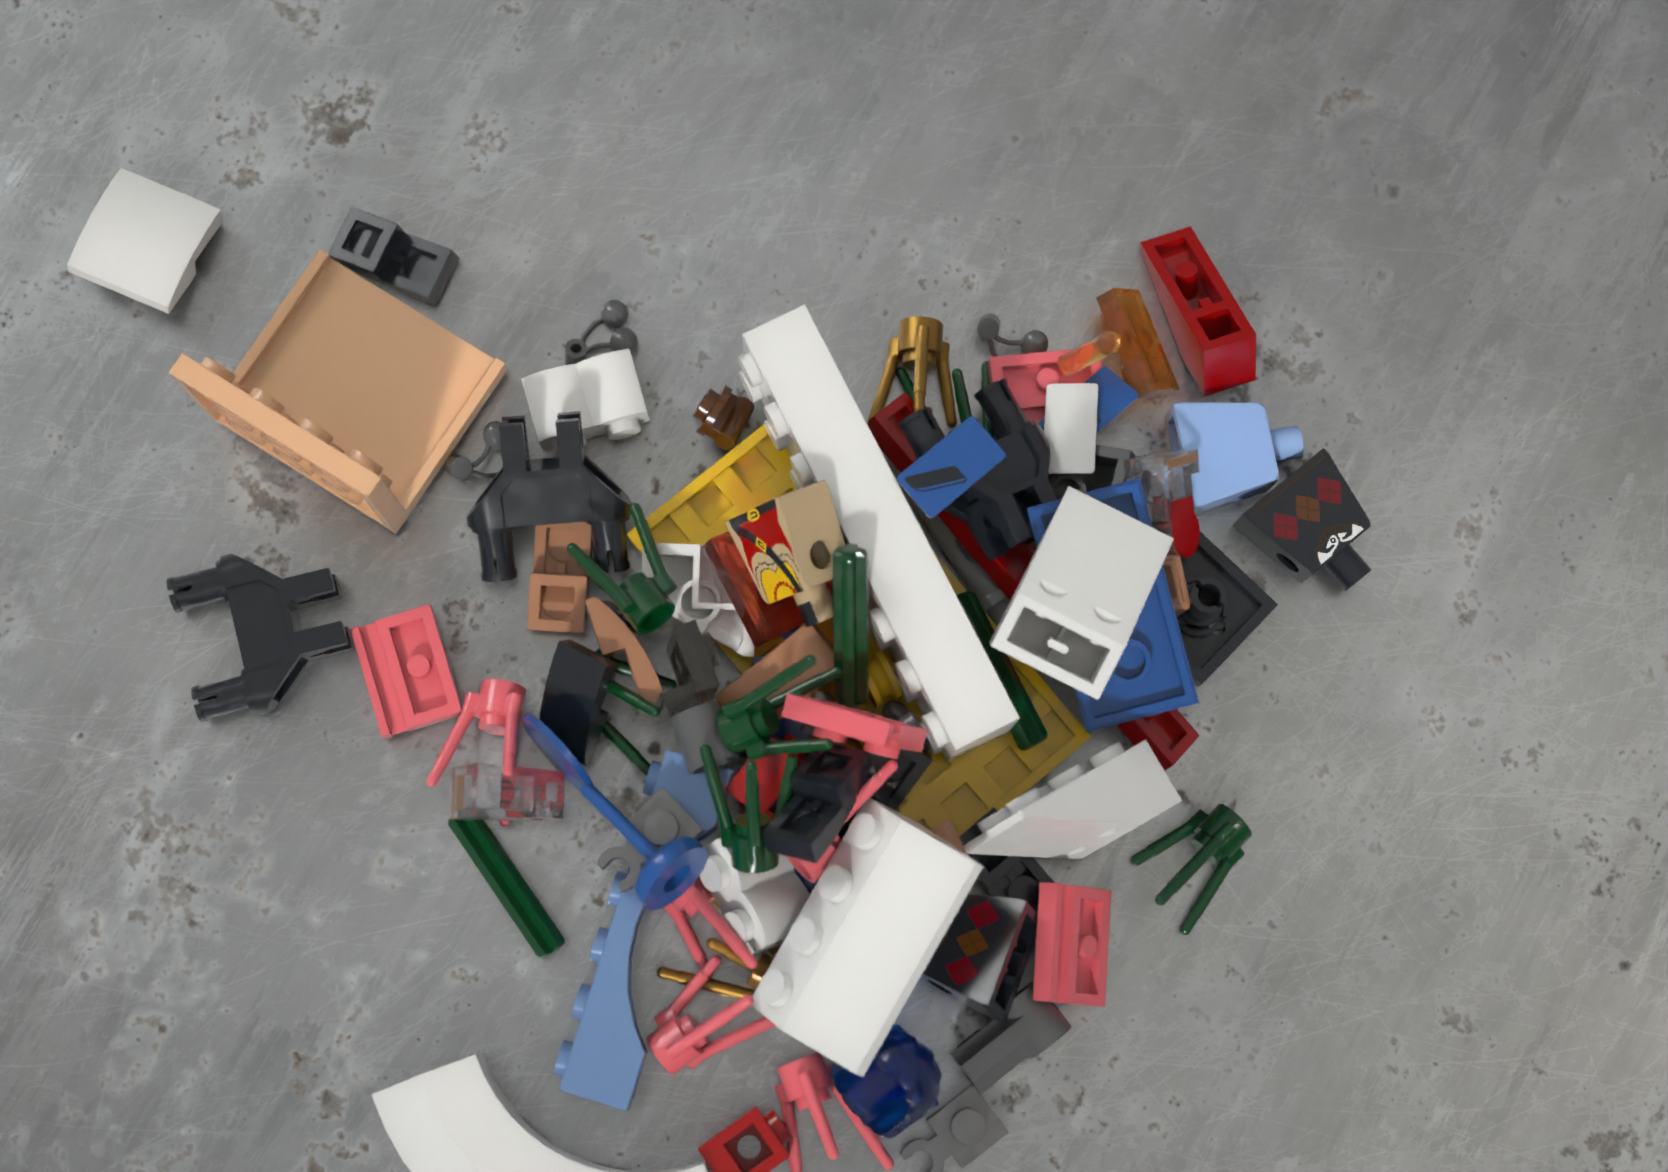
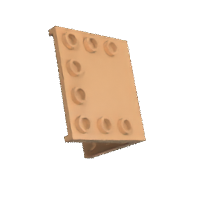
(350, 391)

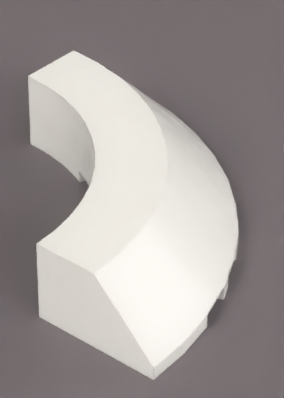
(466, 1124)

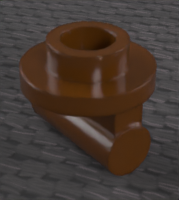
(723, 416)

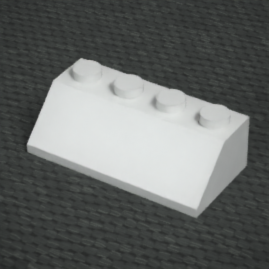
(865, 936)

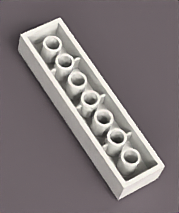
(908, 592)

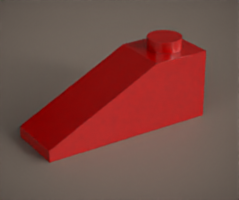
(1201, 312)

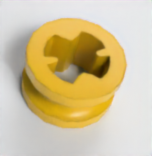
(882, 680)

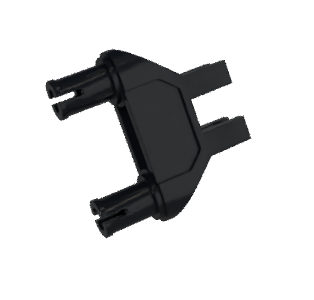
(548, 493)
(998, 500)
(266, 628)

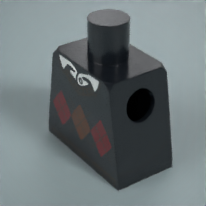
(1310, 523)
(984, 954)

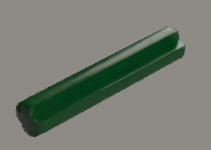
(851, 624)
(1029, 728)
(508, 886)

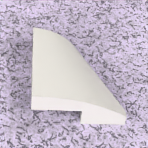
(701, 595)

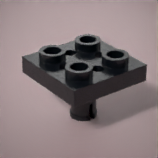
(1223, 594)

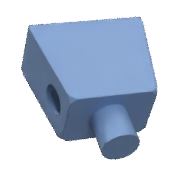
(1234, 450)

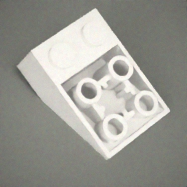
(1082, 593)
(1080, 807)

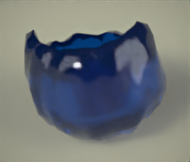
(895, 1088)

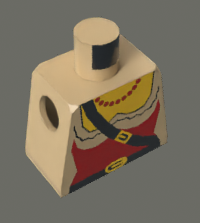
(791, 548)

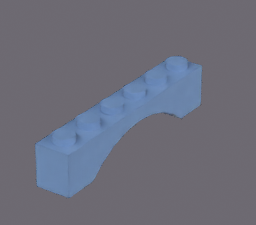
(608, 1045)

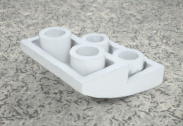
(144, 240)

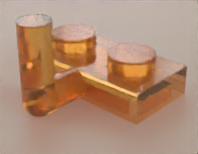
(1132, 336)

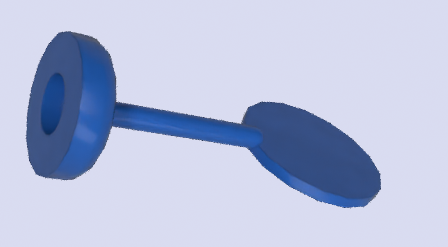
(667, 869)

